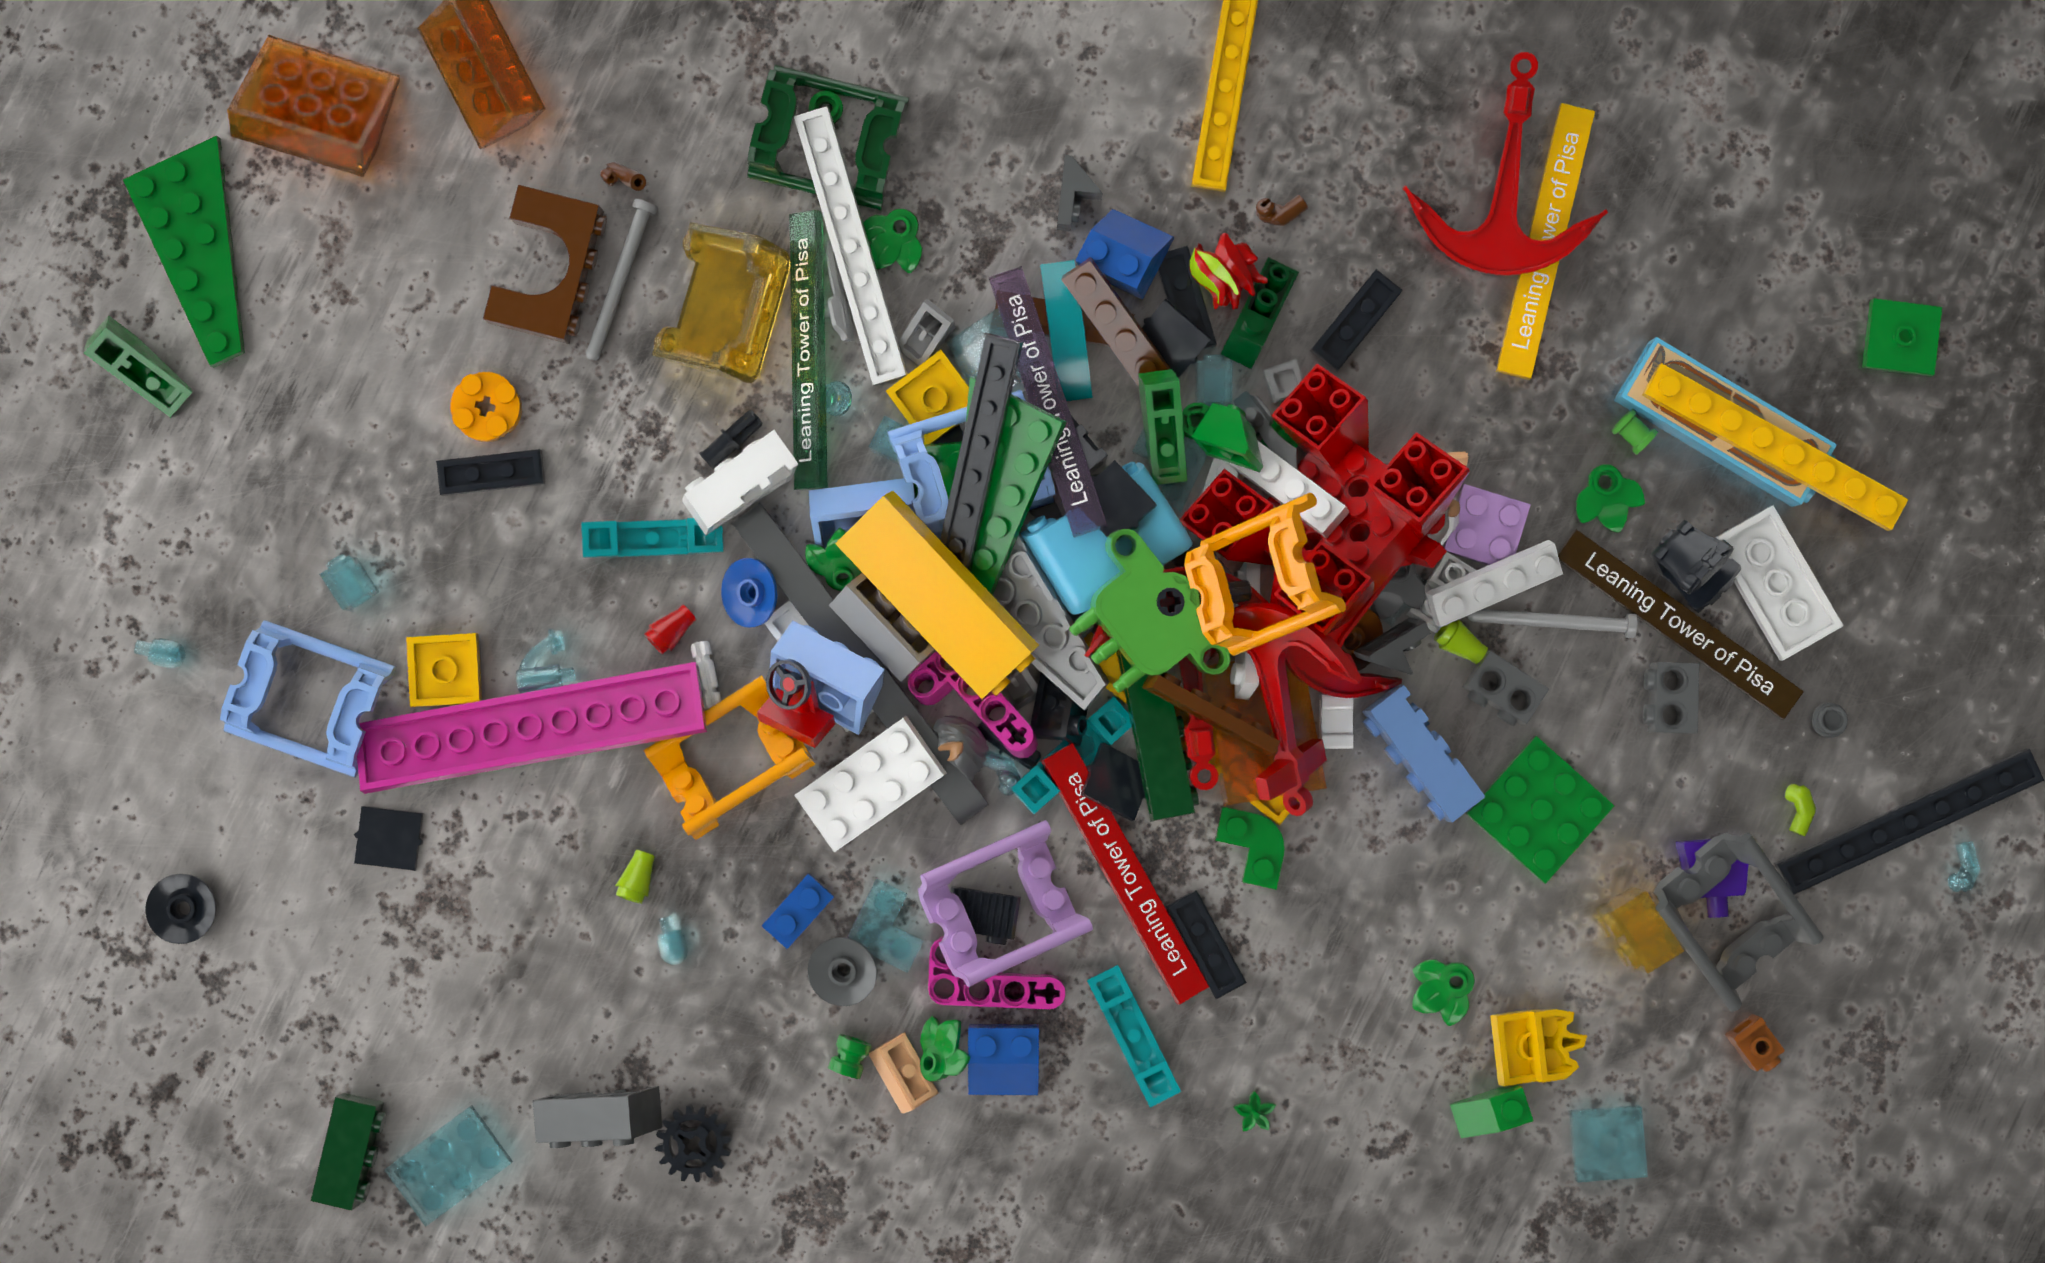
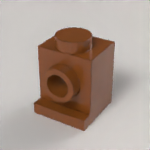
(1747, 1035)

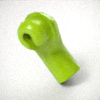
(1805, 808)

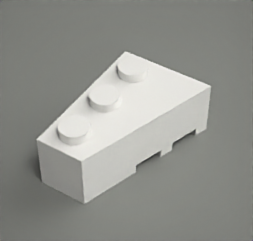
(740, 482)

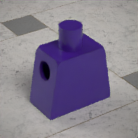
(1732, 885)

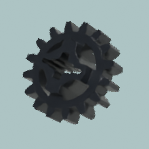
(705, 1154)

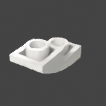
(1447, 570)

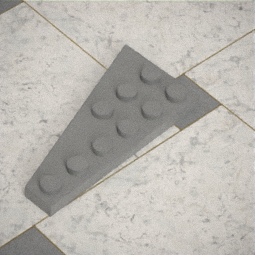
(1037, 608)

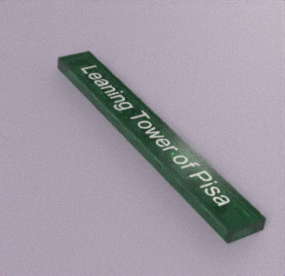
(808, 350)

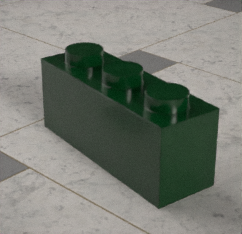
(348, 1151)

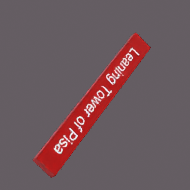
(1126, 877)

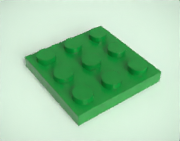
(1540, 809)

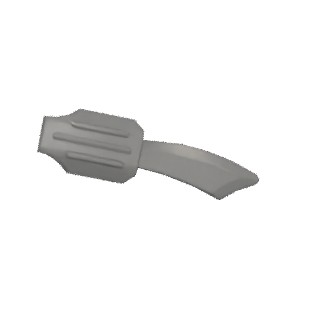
(837, 305)

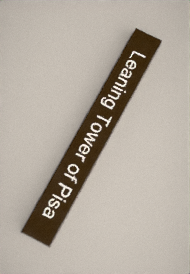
(1679, 624)

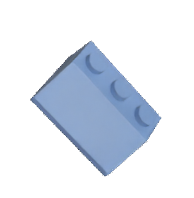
(845, 505)
(842, 680)

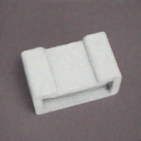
(1336, 722)

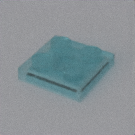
(1608, 1143)

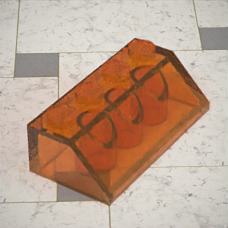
(481, 69)

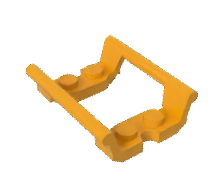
(1292, 571)
(690, 787)

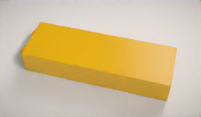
(938, 595)

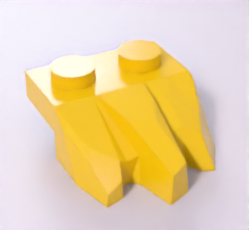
(1534, 1046)

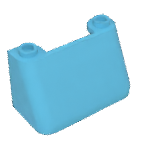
(1081, 563)

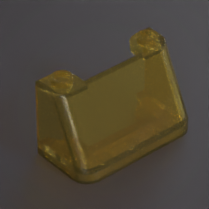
(727, 303)

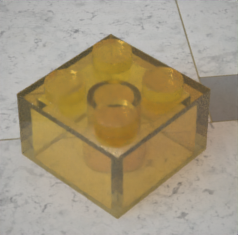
(1638, 930)

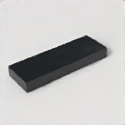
(1184, 290)
(1356, 320)
(490, 472)
(1206, 944)

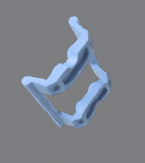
(924, 471)
(354, 699)

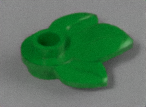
(889, 244)
(1608, 504)
(831, 562)
(1439, 993)
(941, 1050)

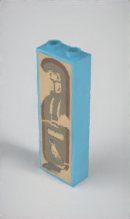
(1732, 458)

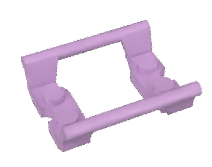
(1046, 900)

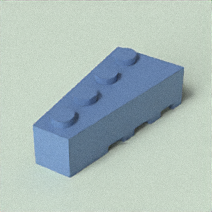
(1422, 754)

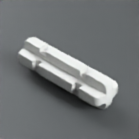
(708, 678)

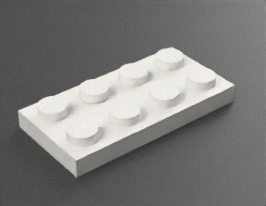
(1779, 584)
(870, 784)

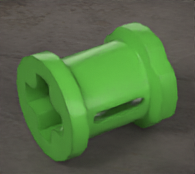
(1634, 431)

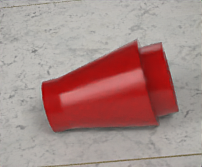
(668, 630)

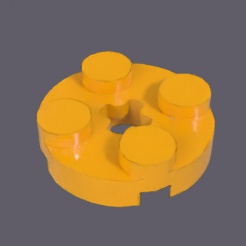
(475, 389)

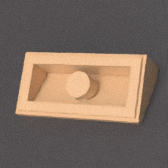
(901, 1073)

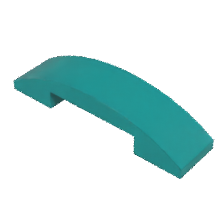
(1066, 332)
(648, 538)
(1104, 726)
(1134, 1035)

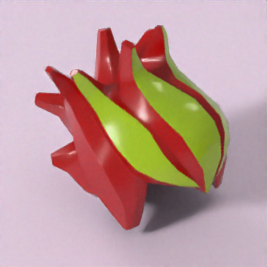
(1226, 271)

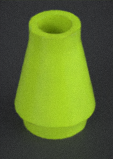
(1460, 641)
(636, 878)

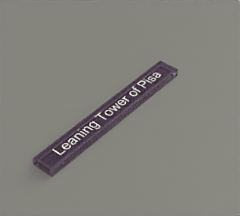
(1046, 392)

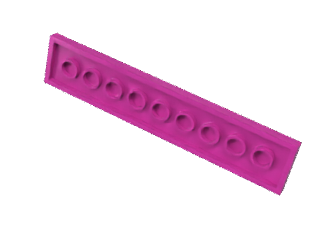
(531, 727)

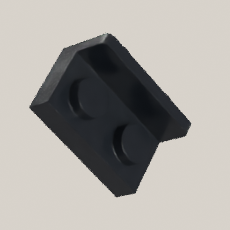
(1057, 715)

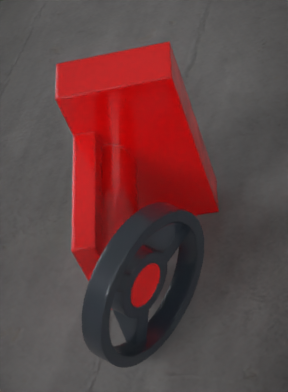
(795, 706)

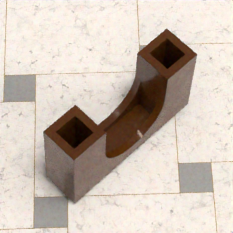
(554, 312)

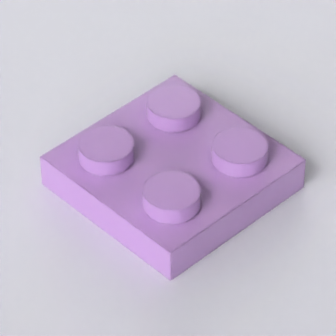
(1487, 526)

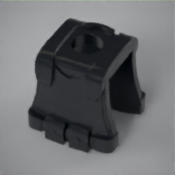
(1696, 564)

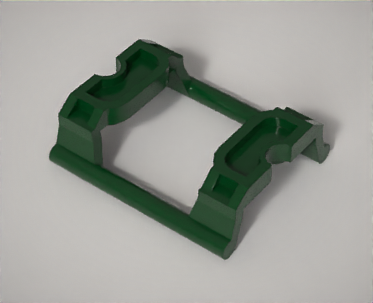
(774, 133)

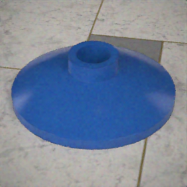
(749, 592)

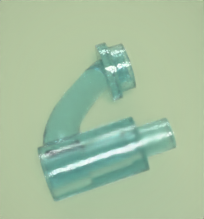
(535, 678)

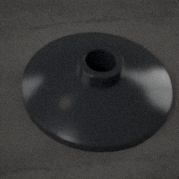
(164, 911)

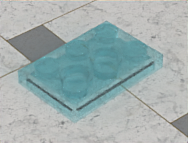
(448, 1165)

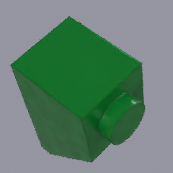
(1229, 437)
(1491, 1111)

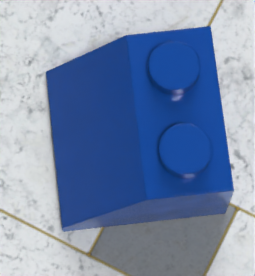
(1126, 251)
(1003, 1059)

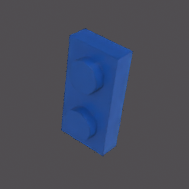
(798, 911)

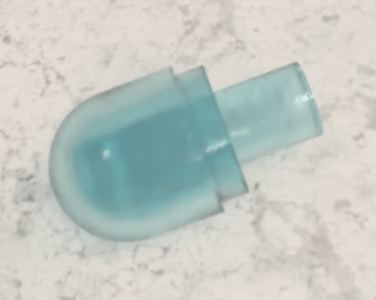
(162, 652)
(671, 942)

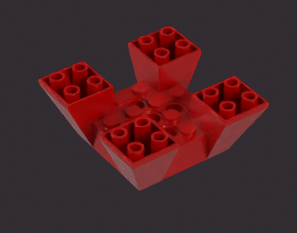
(1387, 504)

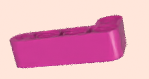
(947, 680)
(996, 996)

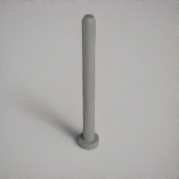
(619, 279)
(1626, 625)

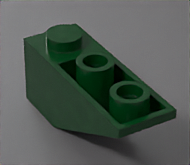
(1259, 314)

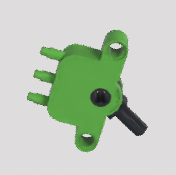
(1139, 626)

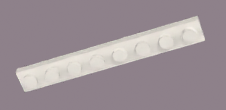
(850, 245)

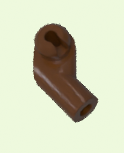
(626, 175)
(1280, 214)

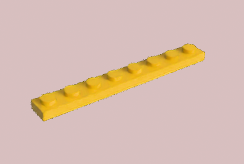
(1775, 447)

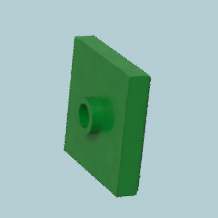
(1902, 337)

